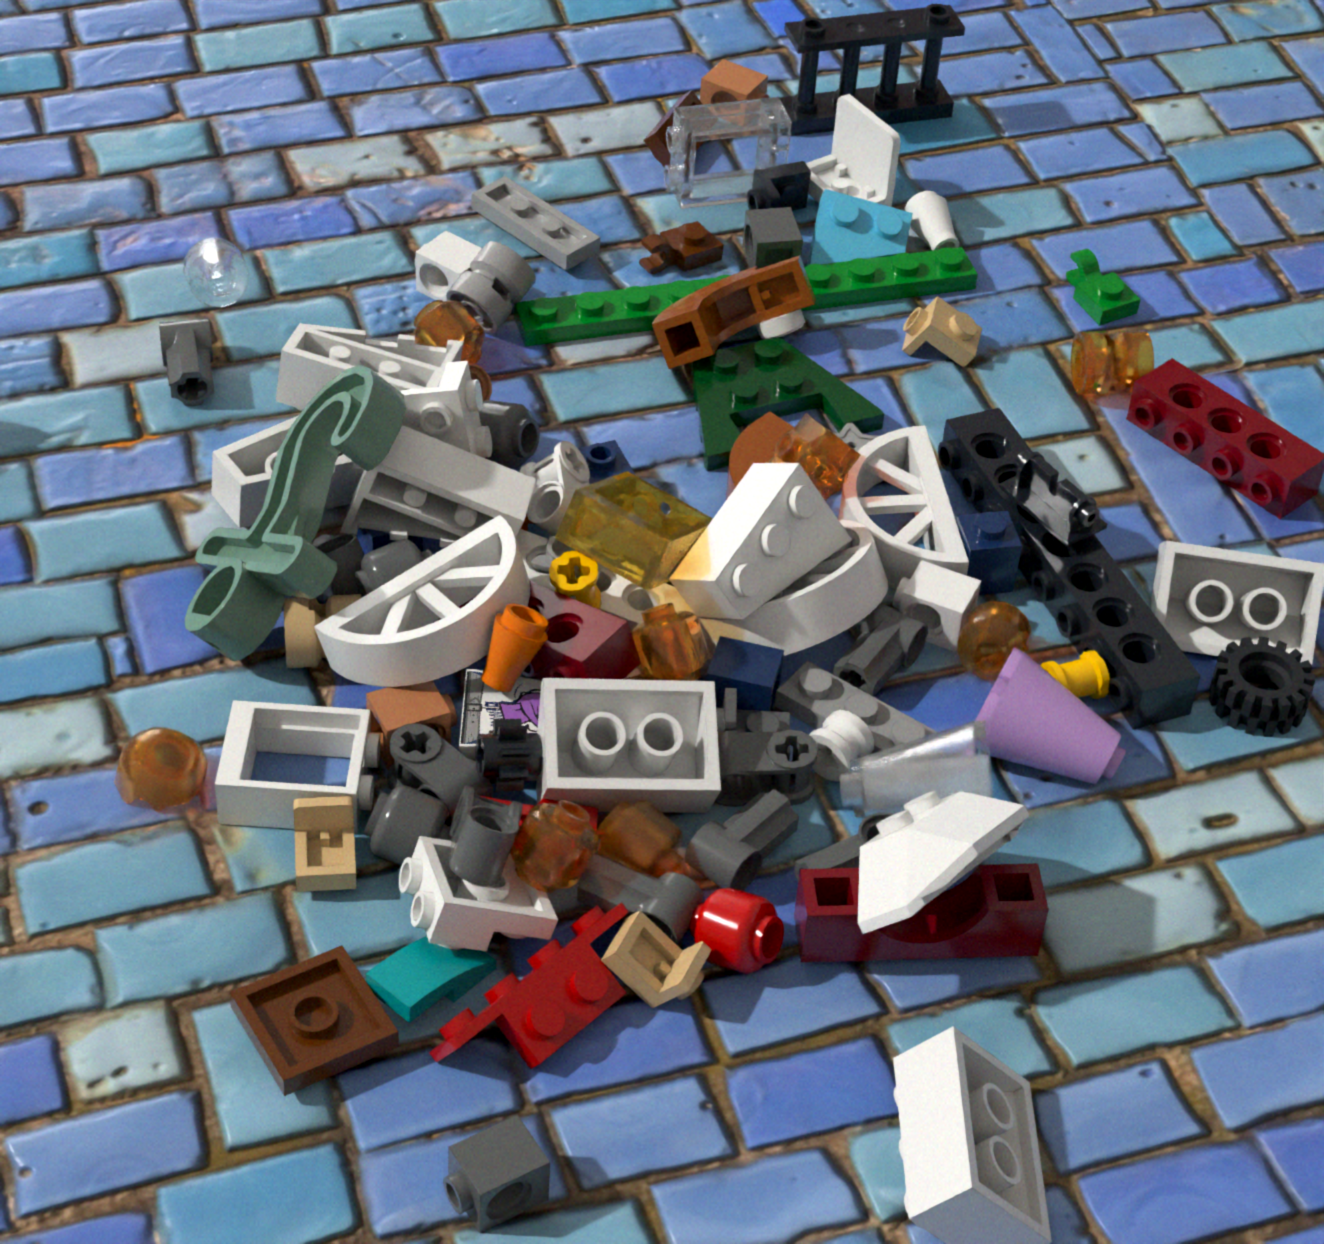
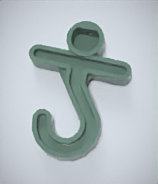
(275, 558)

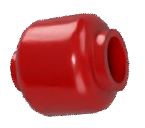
(738, 929)

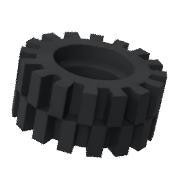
(1259, 707)

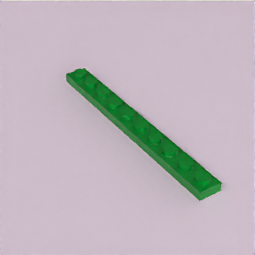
(833, 285)

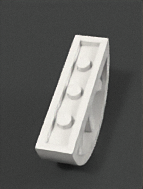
(909, 463)
(817, 604)
(389, 632)

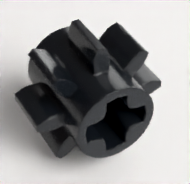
(508, 755)

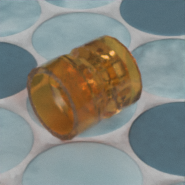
(1110, 362)

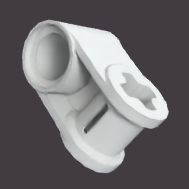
(555, 484)

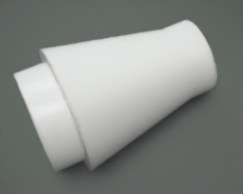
(932, 220)

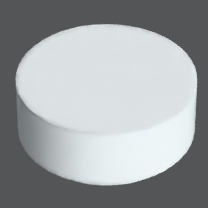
(781, 325)

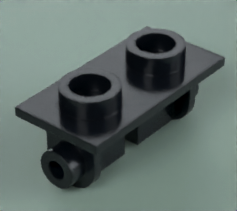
(1054, 504)

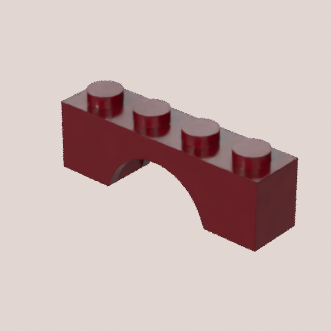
(987, 915)

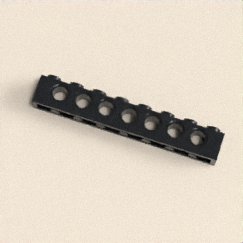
(1076, 583)

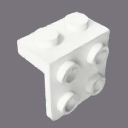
(861, 156)
(450, 411)

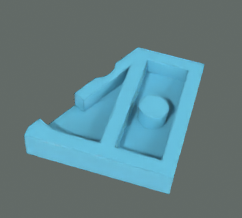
(856, 229)

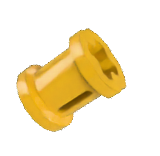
(563, 578)
(1082, 676)

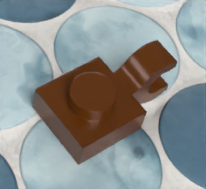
(683, 246)

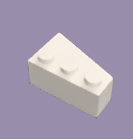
(323, 352)
(436, 492)
(758, 543)

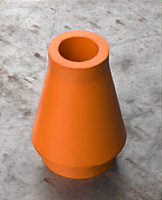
(513, 644)

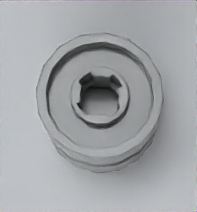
(495, 282)

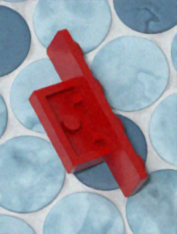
(551, 1001)

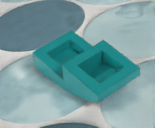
(424, 974)

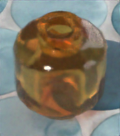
(449, 321)
(990, 637)
(670, 644)
(641, 839)
(554, 846)

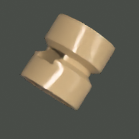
(300, 617)

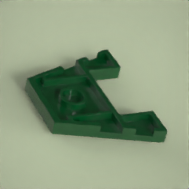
(762, 377)

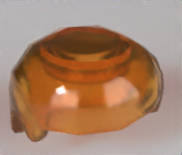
(161, 768)

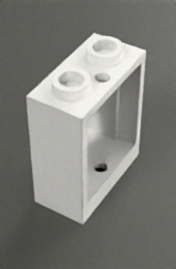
(291, 731)

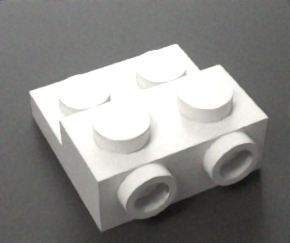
(465, 913)

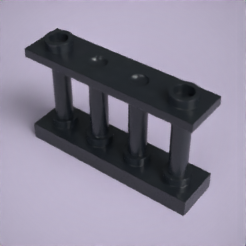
(889, 101)

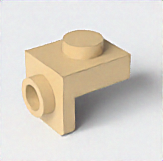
(945, 329)
(324, 844)
(653, 962)

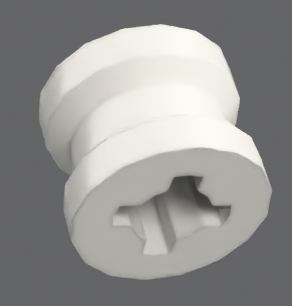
(839, 741)

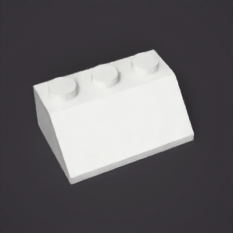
(1225, 595)
(629, 743)
(969, 1145)

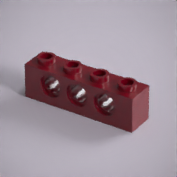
(1226, 438)
(580, 640)

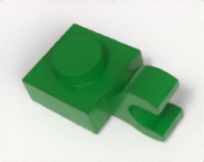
(1101, 296)

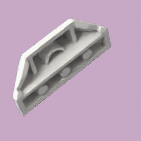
(928, 851)

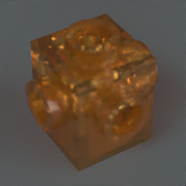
(819, 452)

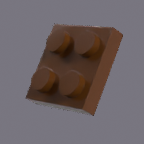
(313, 1020)

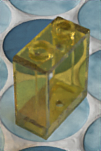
(627, 531)

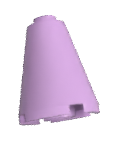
(1046, 726)

